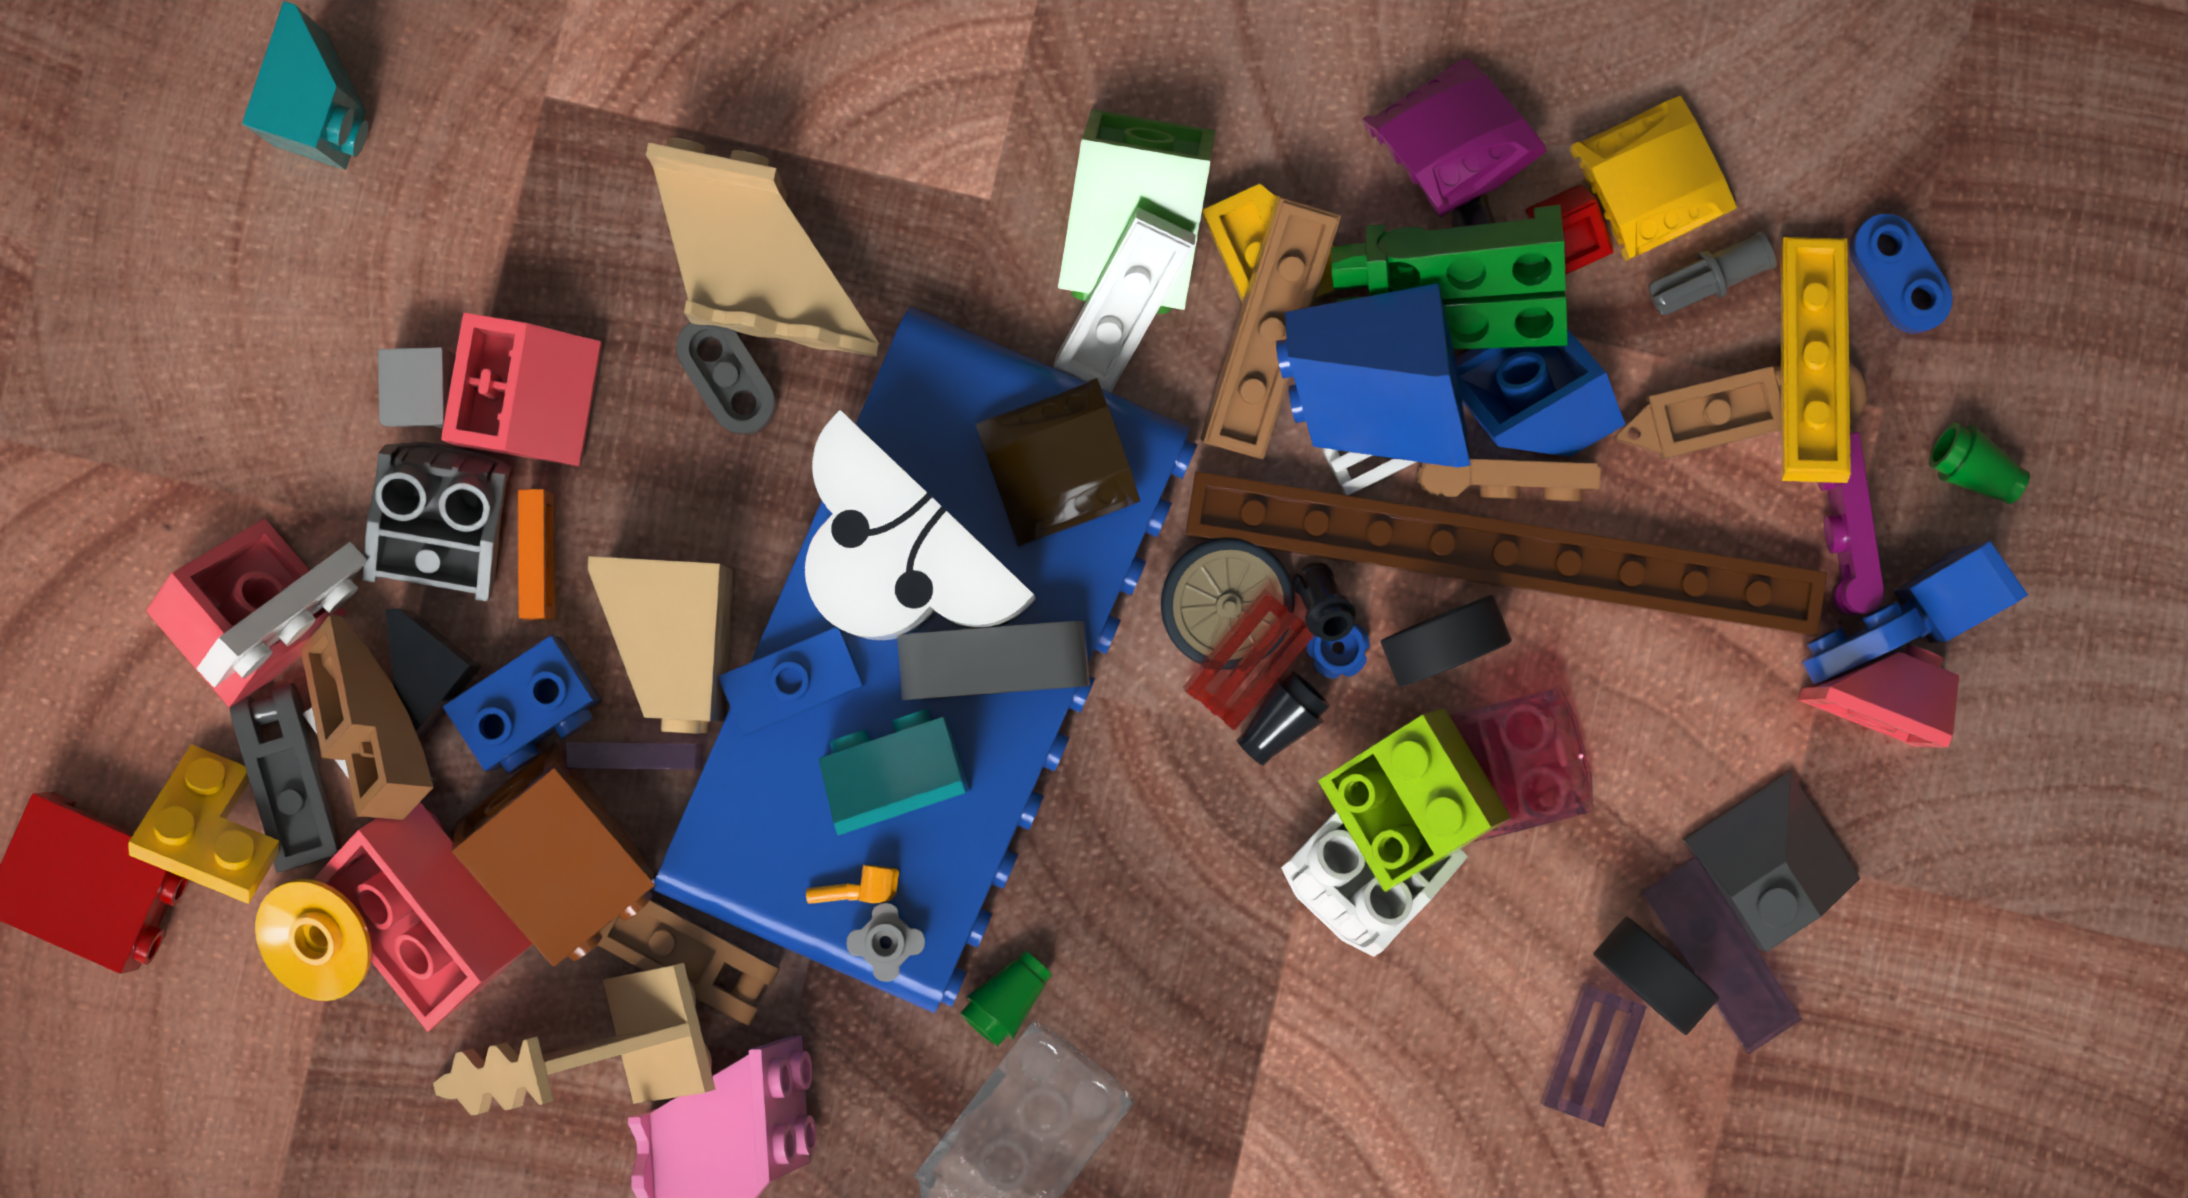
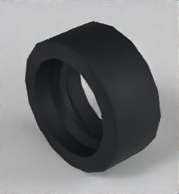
(1446, 641)
(1656, 975)

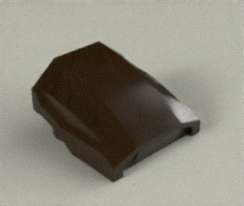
(1058, 463)

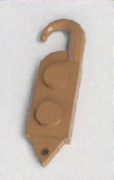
(1719, 412)

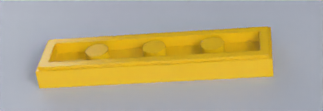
(1815, 360)

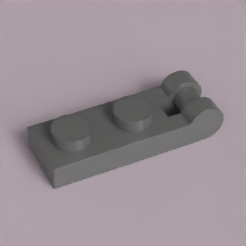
(286, 778)

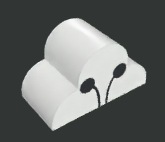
(893, 550)

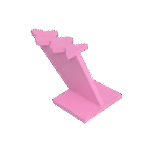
(733, 1136)

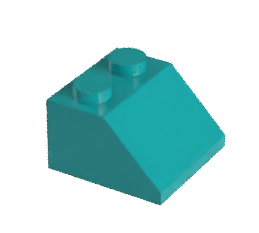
(305, 95)
(892, 773)

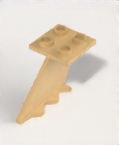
(747, 253)
(654, 1036)

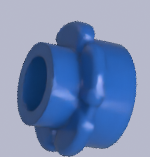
(1348, 662)

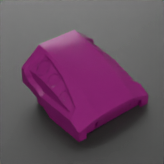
(1456, 136)

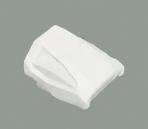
(1346, 896)

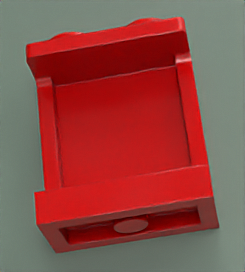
(81, 889)

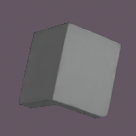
(414, 386)

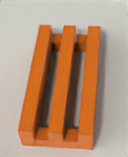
(536, 555)

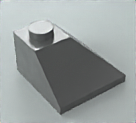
(1773, 862)

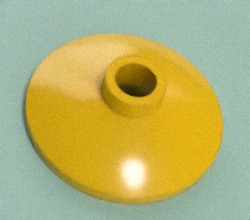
(313, 939)

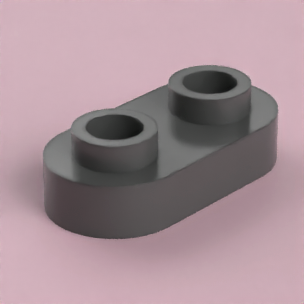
(726, 378)

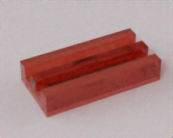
(1267, 676)

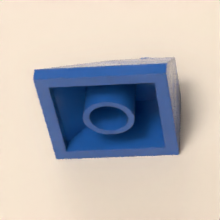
(1540, 397)

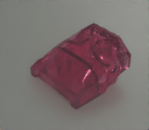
(1531, 758)

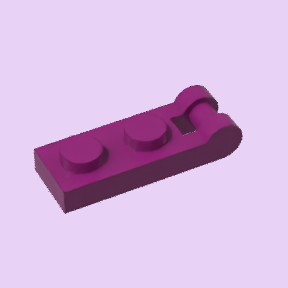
(1852, 536)

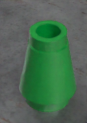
(1976, 463)
(1006, 998)

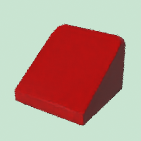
(1583, 227)

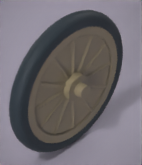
(1212, 591)

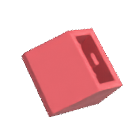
(521, 390)

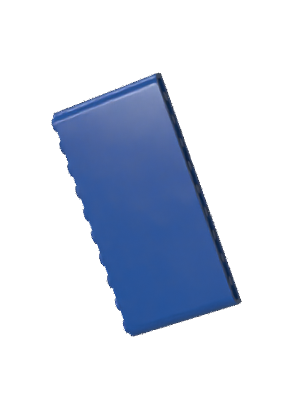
(761, 807)

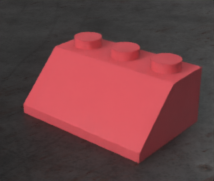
(425, 914)

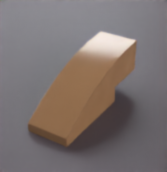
(364, 723)

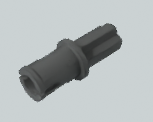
(1712, 274)

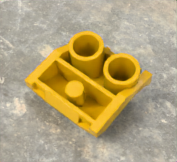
(1654, 177)

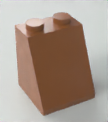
(553, 857)

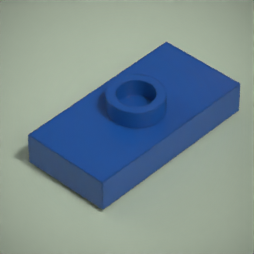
(791, 681)

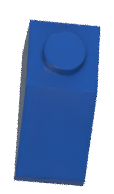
(1961, 591)

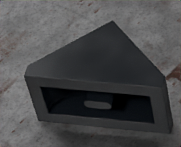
(425, 668)

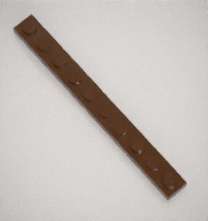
(1507, 554)

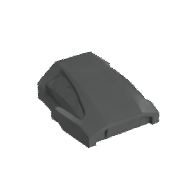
(436, 517)

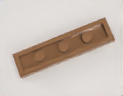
(1281, 281)

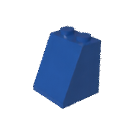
(1378, 377)

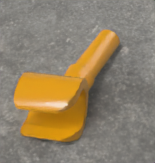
(876, 886)

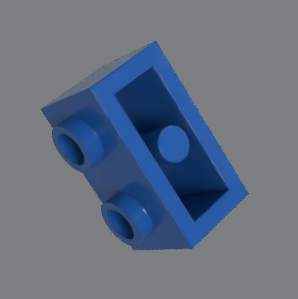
(524, 705)

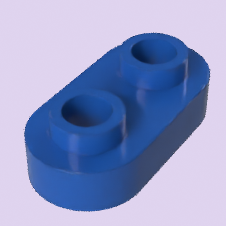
(1896, 276)
(1884, 631)

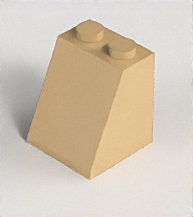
(670, 634)

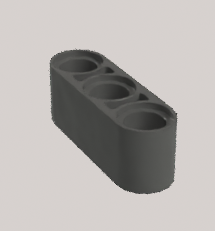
(993, 660)

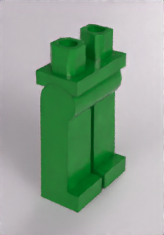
(1495, 279)

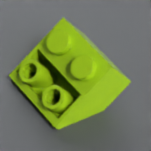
(1414, 798)

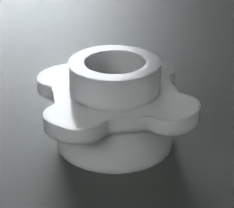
(866, 942)

